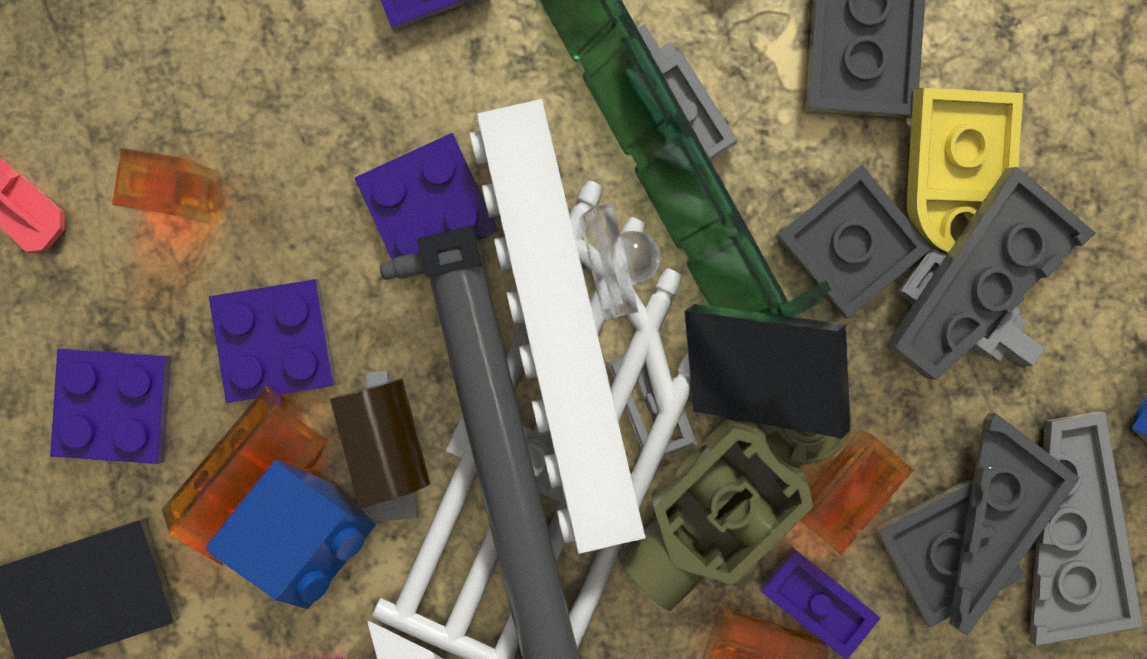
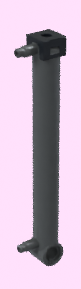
(496, 437)

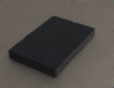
(769, 369)
(85, 594)

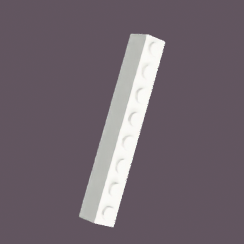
(559, 327)

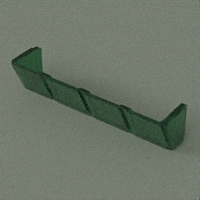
(671, 160)

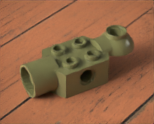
(725, 507)

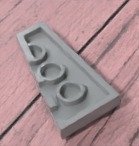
(1083, 553)

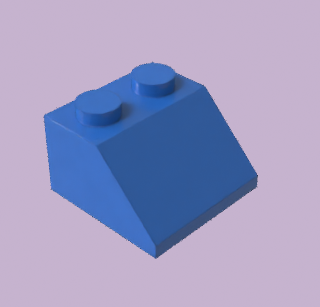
(291, 535)

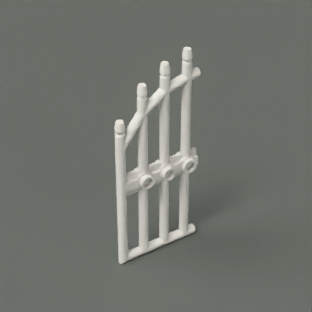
(670, 401)

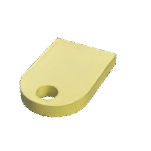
(957, 155)

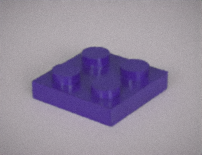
(424, 196)
(272, 340)
(110, 406)

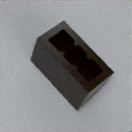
(380, 442)

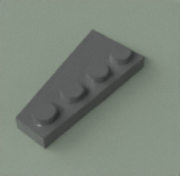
(998, 257)

